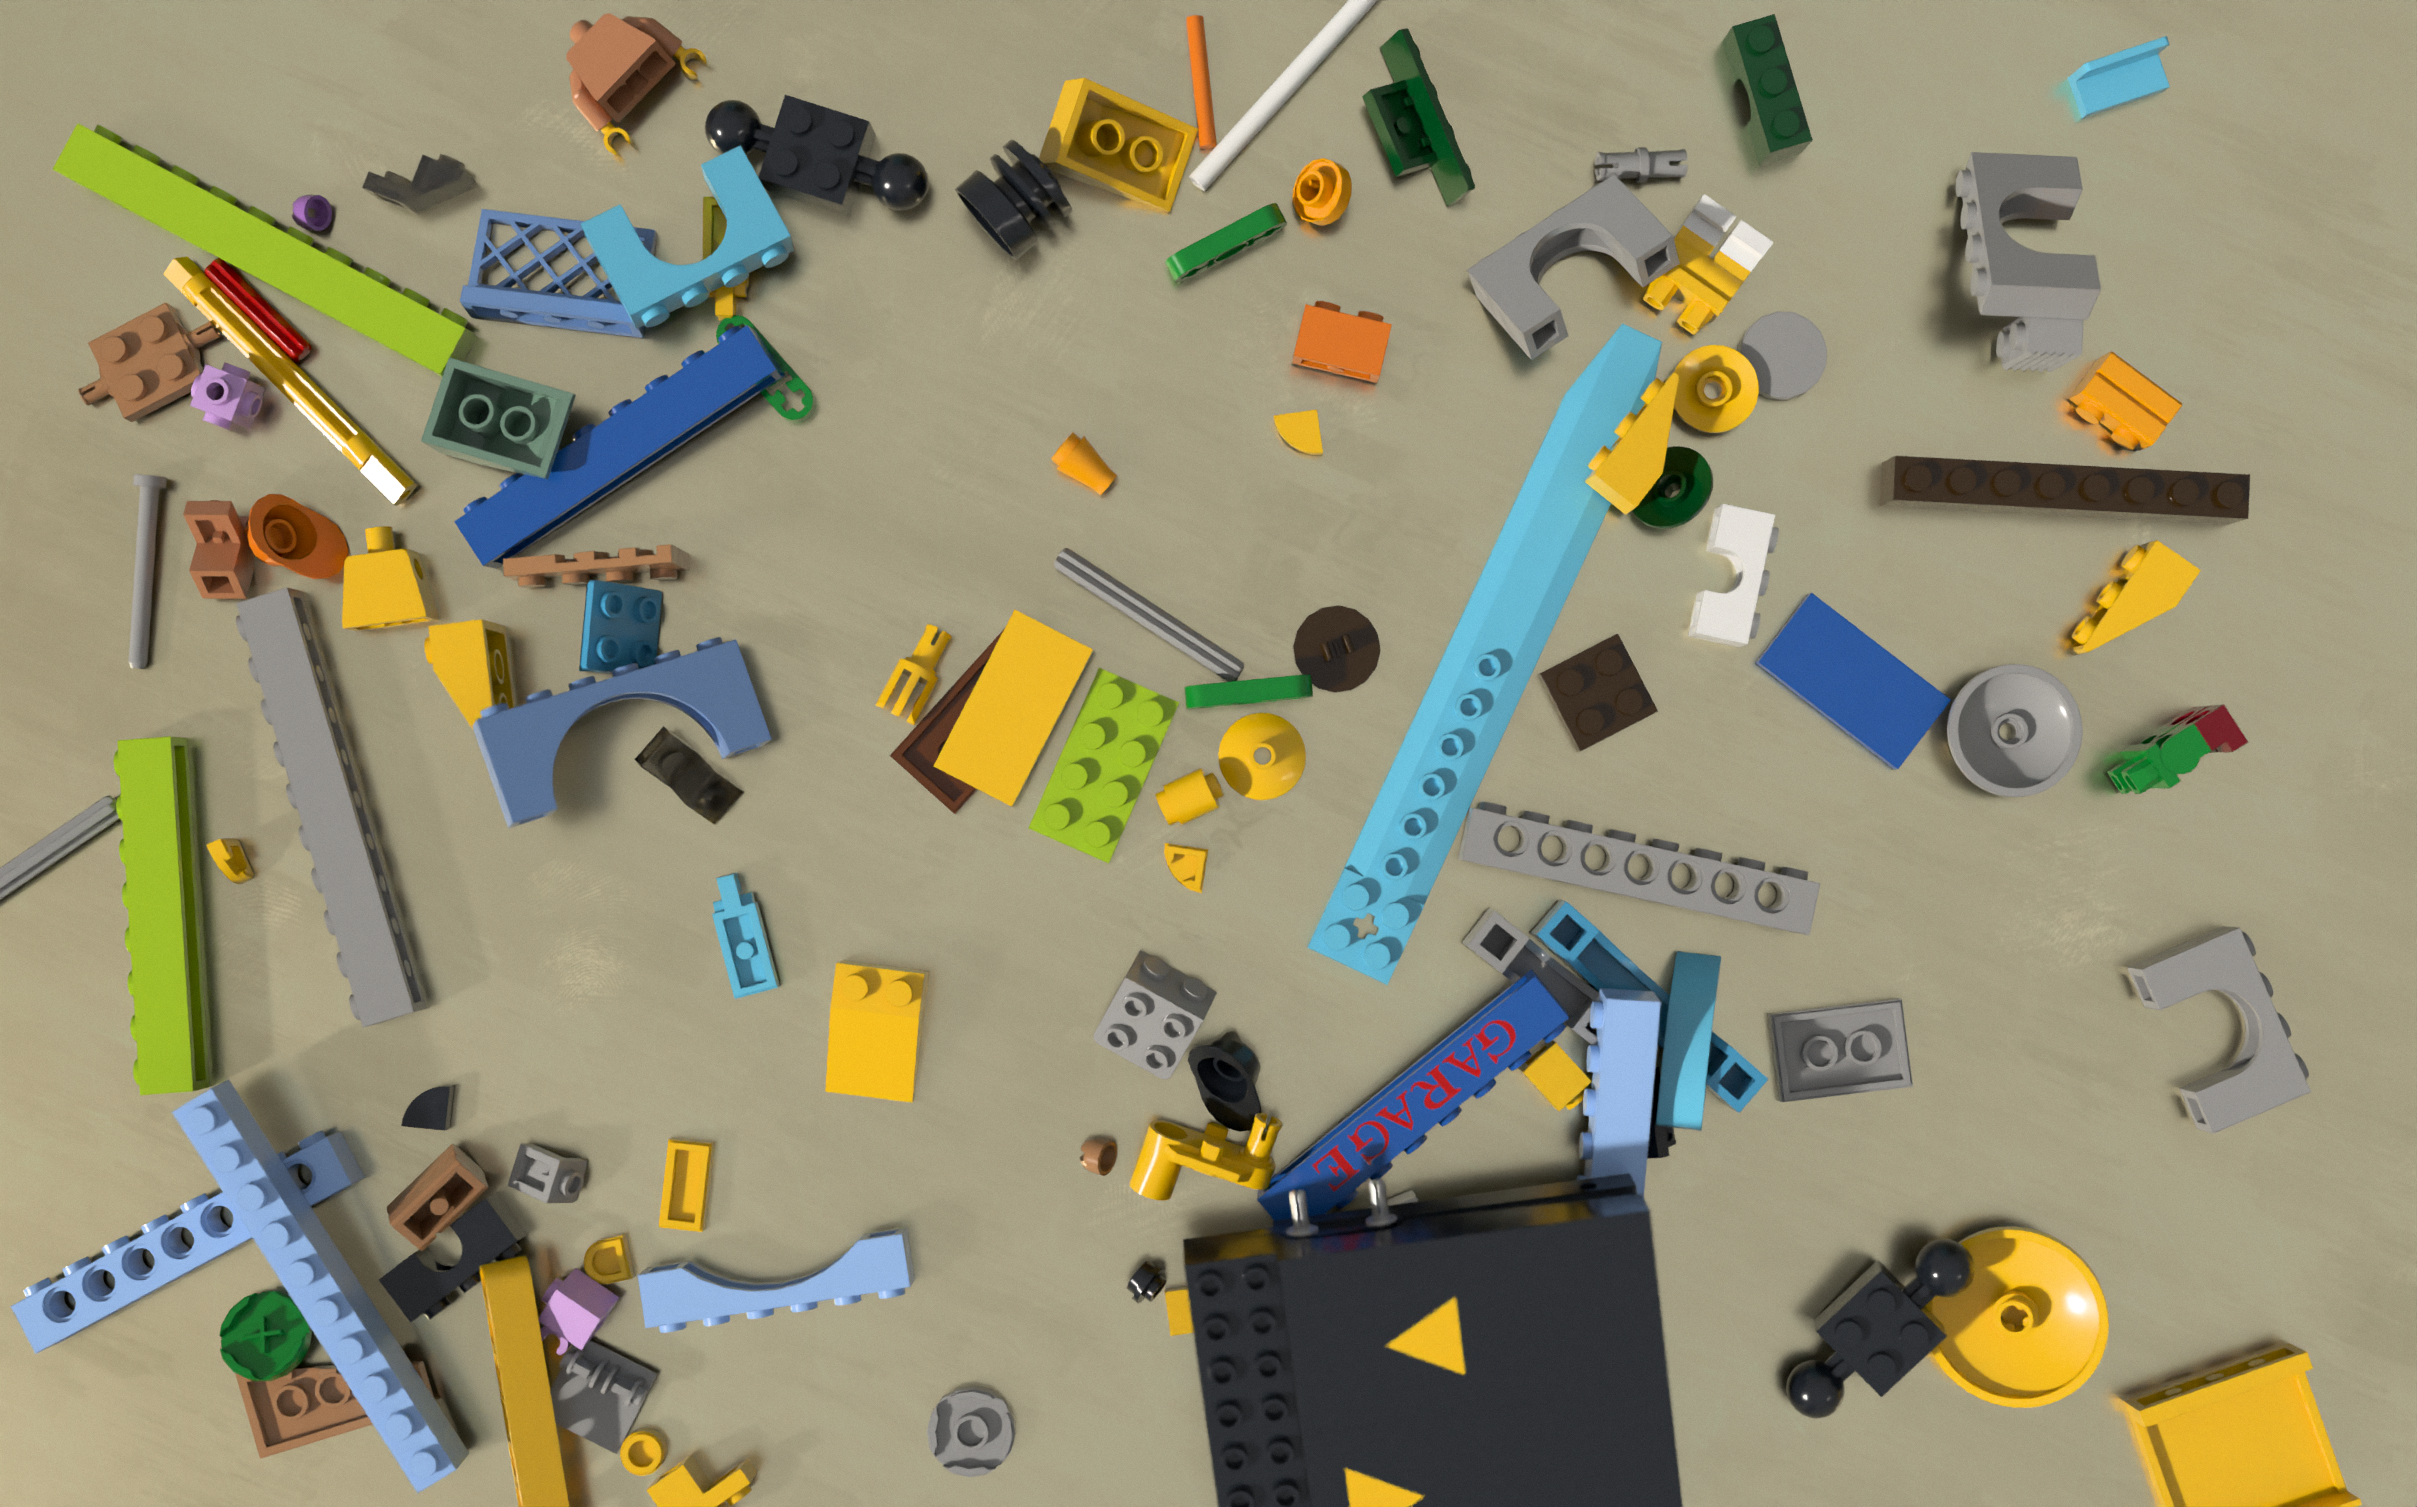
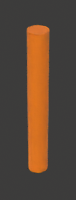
(1201, 82)

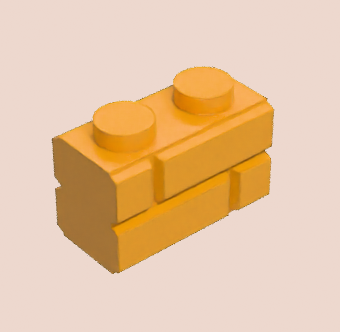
(2124, 402)

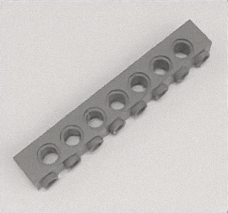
(1790, 911)

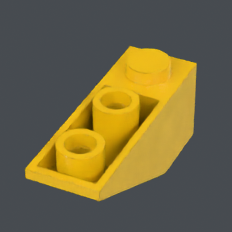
(1639, 454)
(2148, 587)

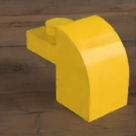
(690, 1487)

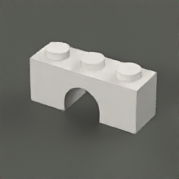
(1745, 540)

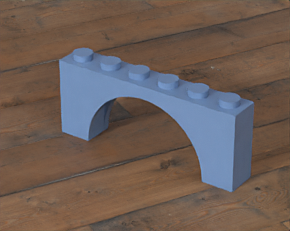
(524, 740)

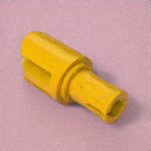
(920, 669)

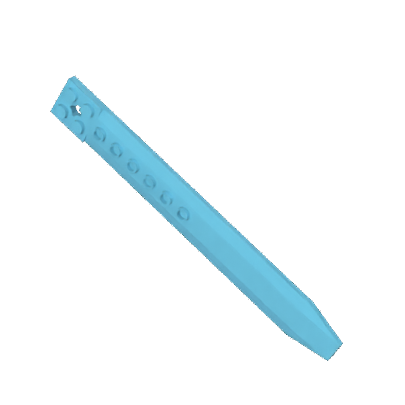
(1484, 668)

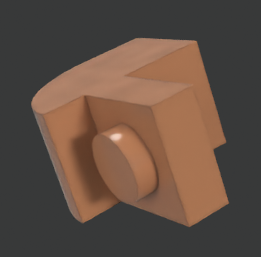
(222, 555)

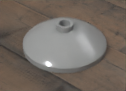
(2042, 723)

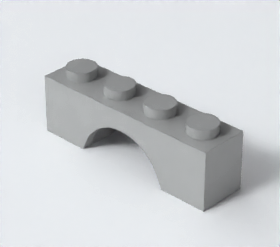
(1516, 954)

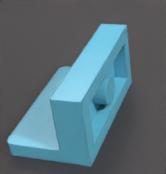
(2119, 78)

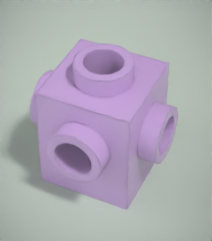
(227, 396)

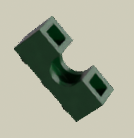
(1761, 63)

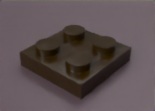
(1598, 692)

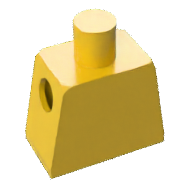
(385, 586)

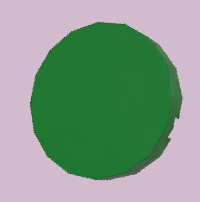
(264, 1336)

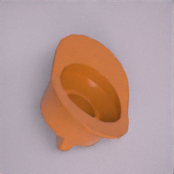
(295, 537)

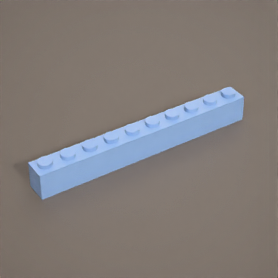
(322, 1285)

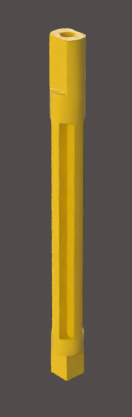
(291, 380)

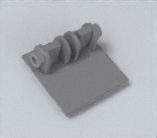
(599, 1394)

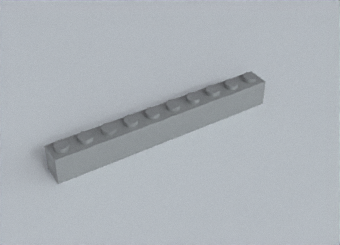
(330, 806)

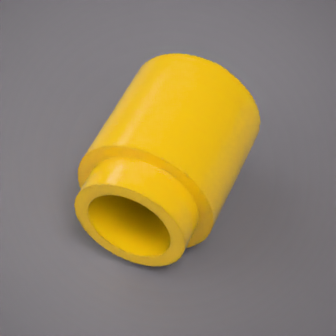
(1189, 797)

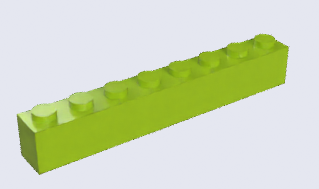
(162, 915)

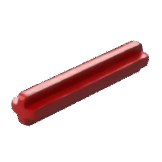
(257, 310)

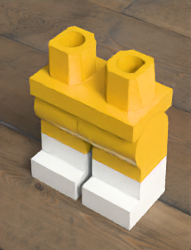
(1704, 281)

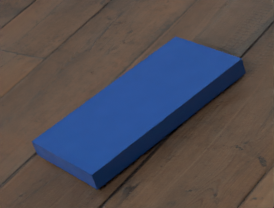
(1853, 681)

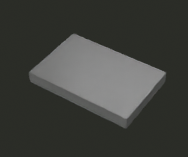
(1840, 1050)

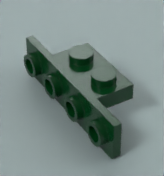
(1414, 123)

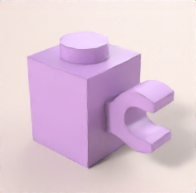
(575, 1310)

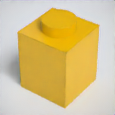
(1556, 1076)

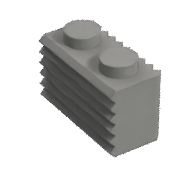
(2039, 343)

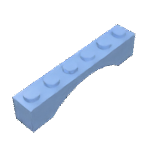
(690, 1293)

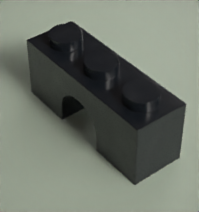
(424, 1282)

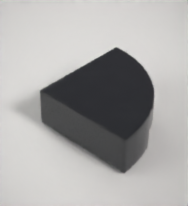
(430, 1109)

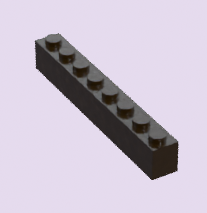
(2065, 490)

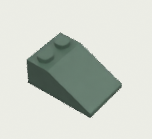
(497, 419)

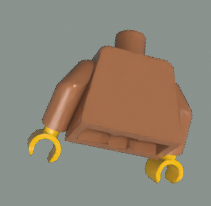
(619, 65)

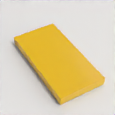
(1013, 708)

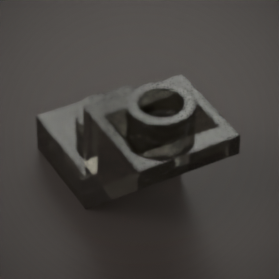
(432, 184)
(688, 775)

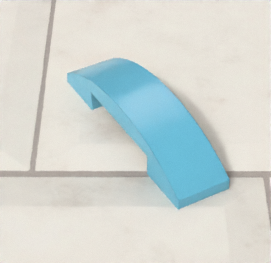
(1688, 1041)

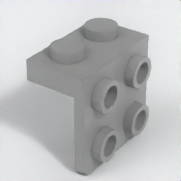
(1154, 1015)

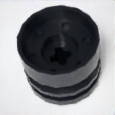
(1014, 199)

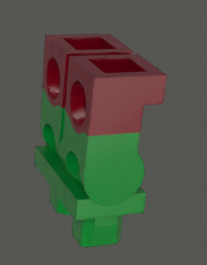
(2176, 749)

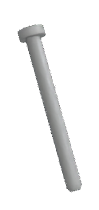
(144, 567)

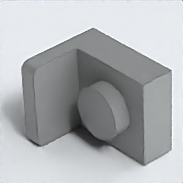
(547, 1175)

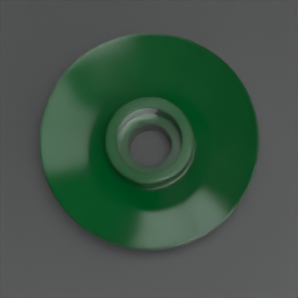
(1685, 471)

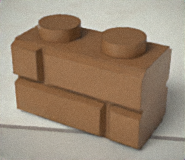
(437, 1197)

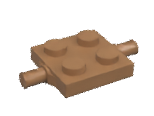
(147, 362)

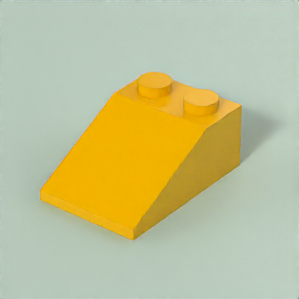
(1117, 144)
(472, 664)
(875, 1030)

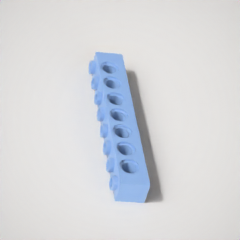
(49, 1320)

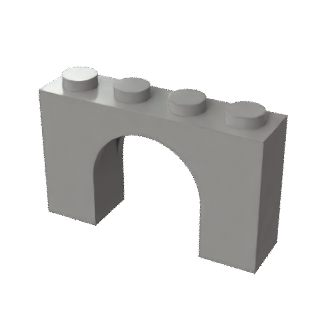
(1600, 220)
(2006, 274)
(2267, 1067)

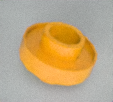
(1322, 191)

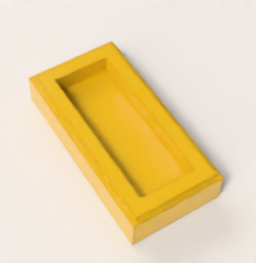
(686, 1184)

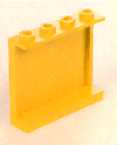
(2240, 1437)

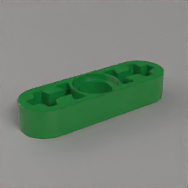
(1225, 242)
(796, 385)
(1248, 691)

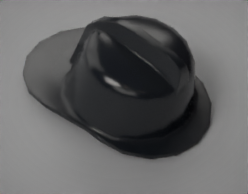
(1227, 1080)

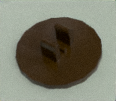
(1337, 648)

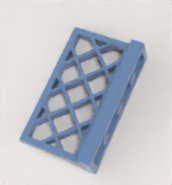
(544, 306)

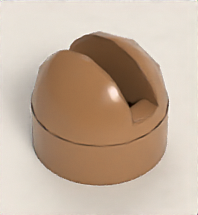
(1099, 1155)

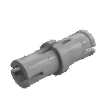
(1641, 164)

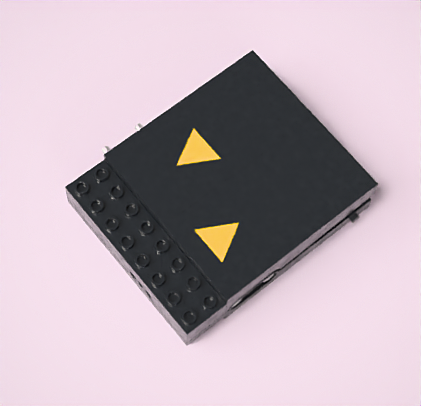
(1439, 1353)

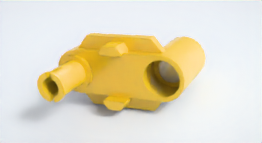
(1172, 1145)

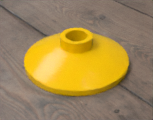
(1732, 376)
(1238, 760)

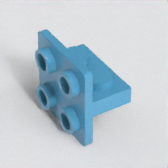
(619, 626)

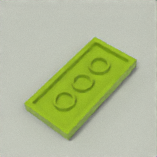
(1104, 765)

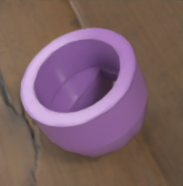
(322, 216)

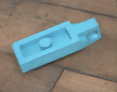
(743, 939)

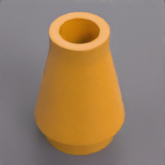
(1083, 463)

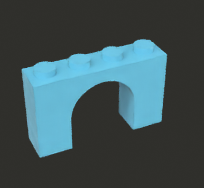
(655, 288)

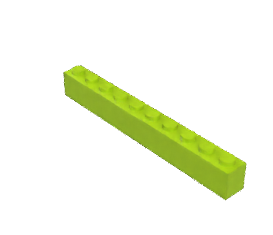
(262, 250)

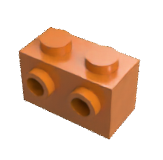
(1342, 341)

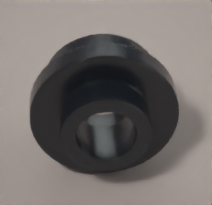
(1147, 1282)

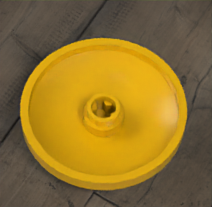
(2025, 1323)

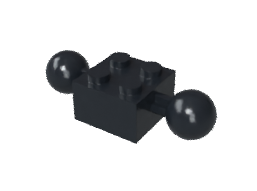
(817, 155)
(1880, 1328)

